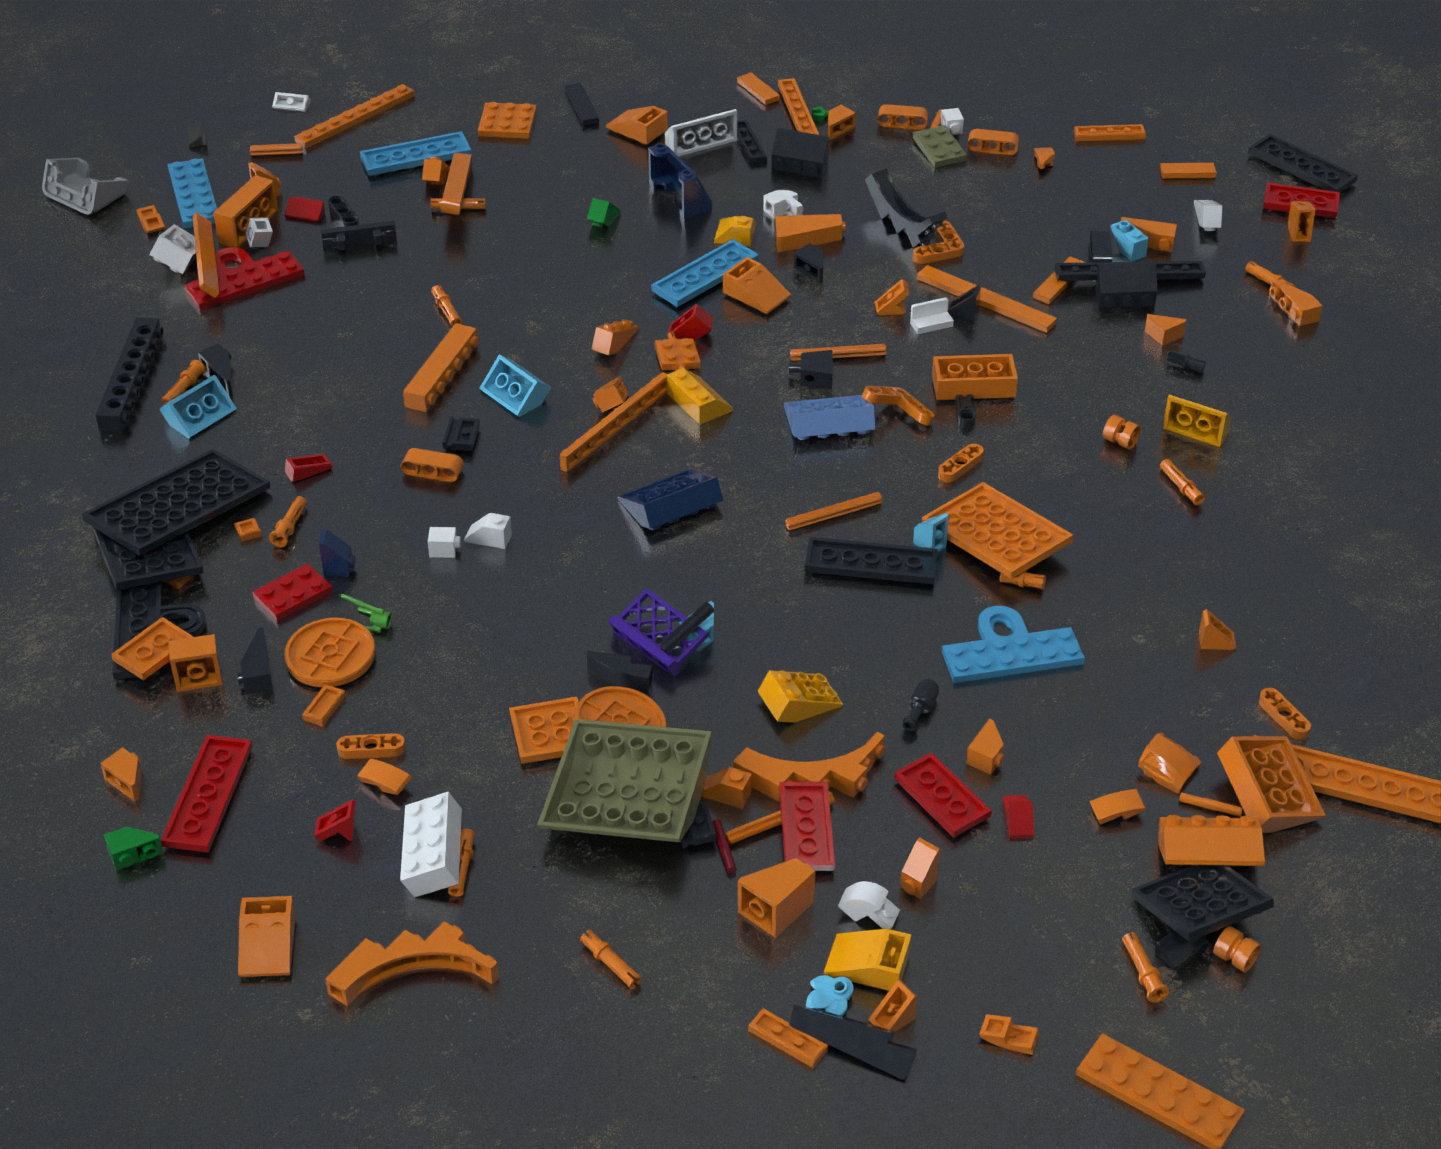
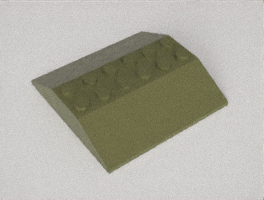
(628, 781)

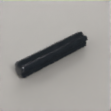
(686, 627)

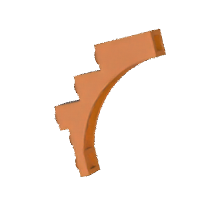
(843, 773)
(408, 952)

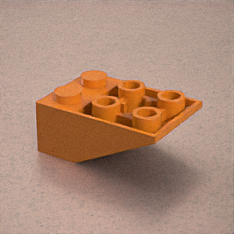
(641, 123)
(754, 285)
(266, 936)

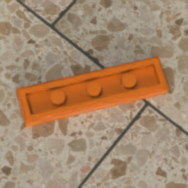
(1109, 132)
(1052, 287)

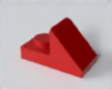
(1019, 816)
(337, 820)

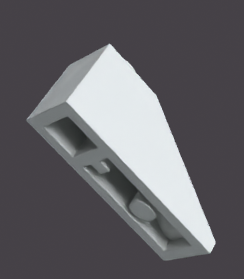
(1208, 214)

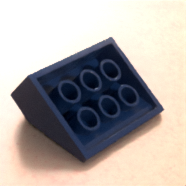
(672, 498)

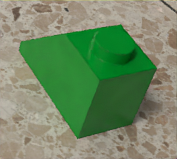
(602, 213)

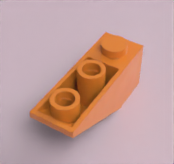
(1298, 304)
(612, 337)

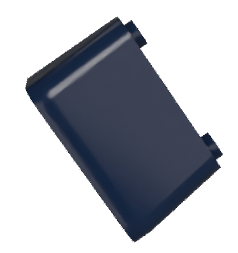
(672, 172)

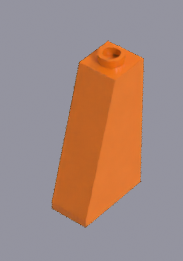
(799, 230)

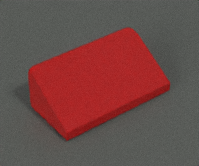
(305, 209)

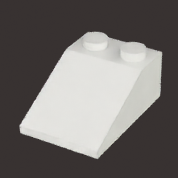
(175, 249)

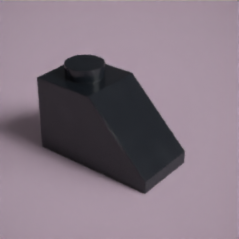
(810, 262)

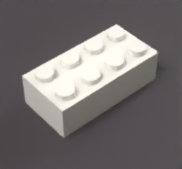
(431, 844)

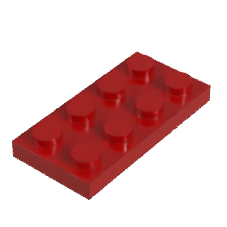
(1280, 198)
(942, 794)
(807, 824)

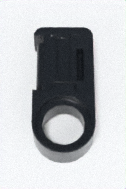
(965, 408)

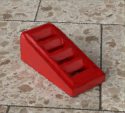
(306, 466)

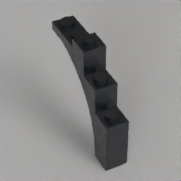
(904, 217)

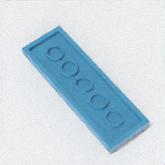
(413, 153)
(192, 190)
(701, 273)

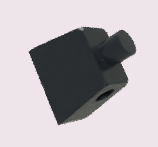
(815, 369)

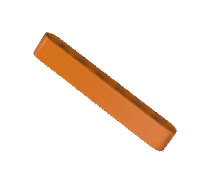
(456, 183)

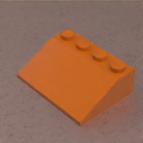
(1270, 781)

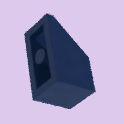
(335, 555)

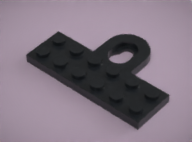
(140, 608)

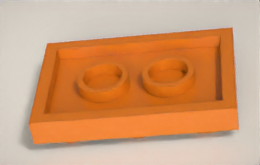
(149, 648)

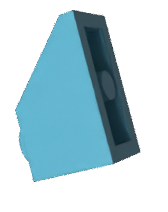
(932, 532)

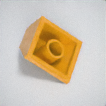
(737, 228)

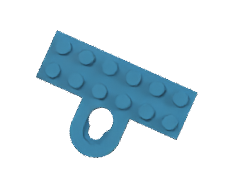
(1010, 654)

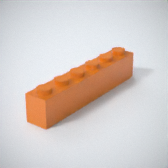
(440, 367)

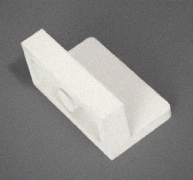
(930, 316)

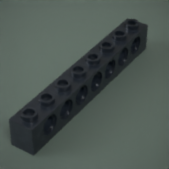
(129, 375)

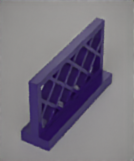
(643, 643)

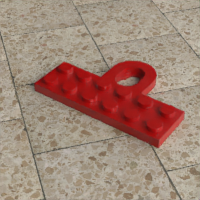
(247, 277)

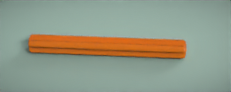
(844, 351)
(833, 511)
(759, 825)

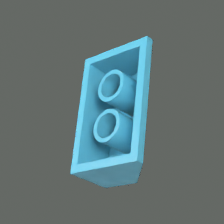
(514, 386)
(198, 407)

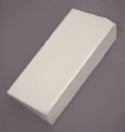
(291, 102)

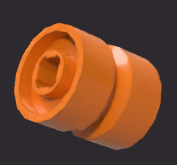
(1124, 432)
(1241, 951)

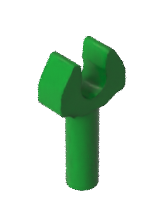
(819, 114)

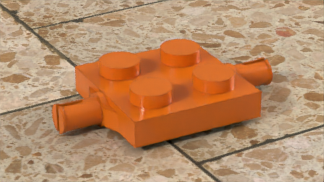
(677, 353)

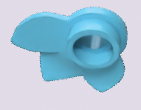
(827, 997)

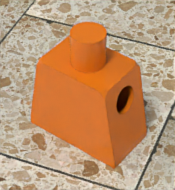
(1301, 216)

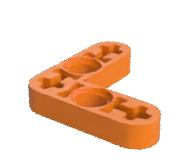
(930, 253)
(899, 397)

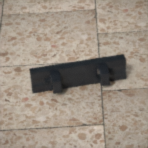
(358, 235)

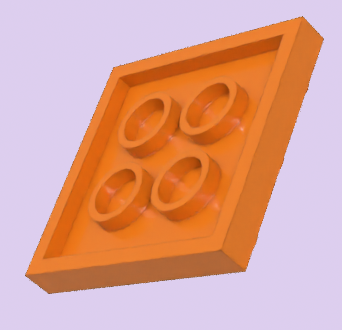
(507, 120)
(543, 728)

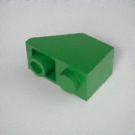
(132, 846)

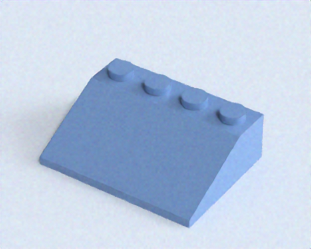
(830, 416)

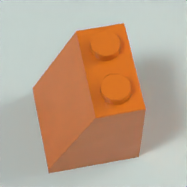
(776, 895)

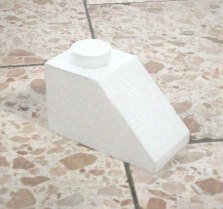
(491, 531)

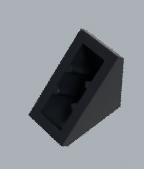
(966, 305)

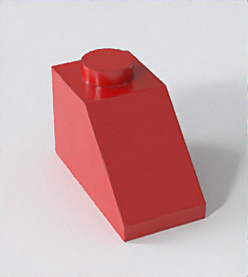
(692, 324)

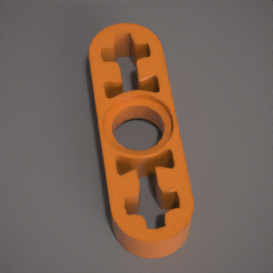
(950, 470)
(1296, 724)
(354, 752)

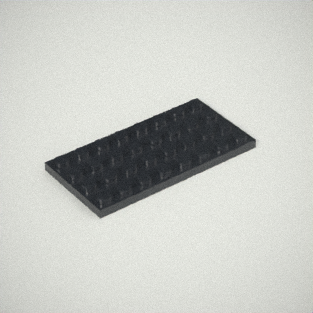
(175, 501)

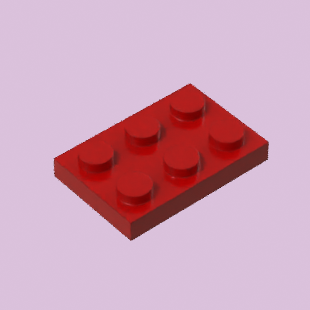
(292, 592)

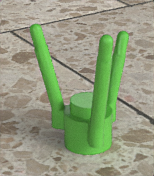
(379, 618)

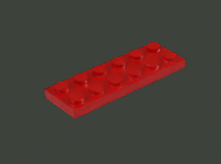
(206, 793)

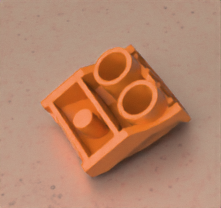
(1168, 762)

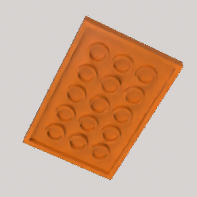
(1000, 530)

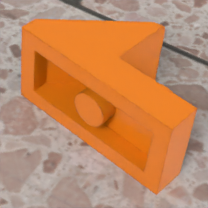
(892, 301)

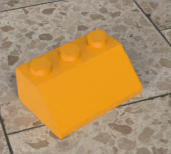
(696, 396)
(1196, 421)

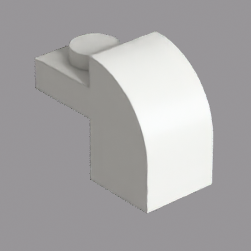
(781, 203)
(869, 900)

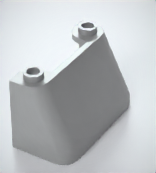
(70, 184)

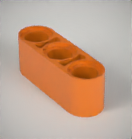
(895, 120)
(986, 146)
(432, 465)

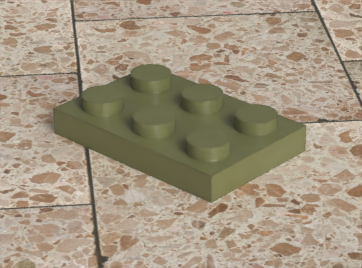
(939, 146)

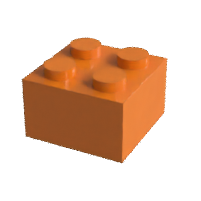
(195, 663)

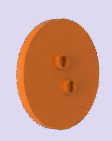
(330, 652)
(619, 706)

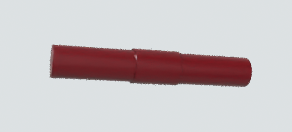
(724, 847)

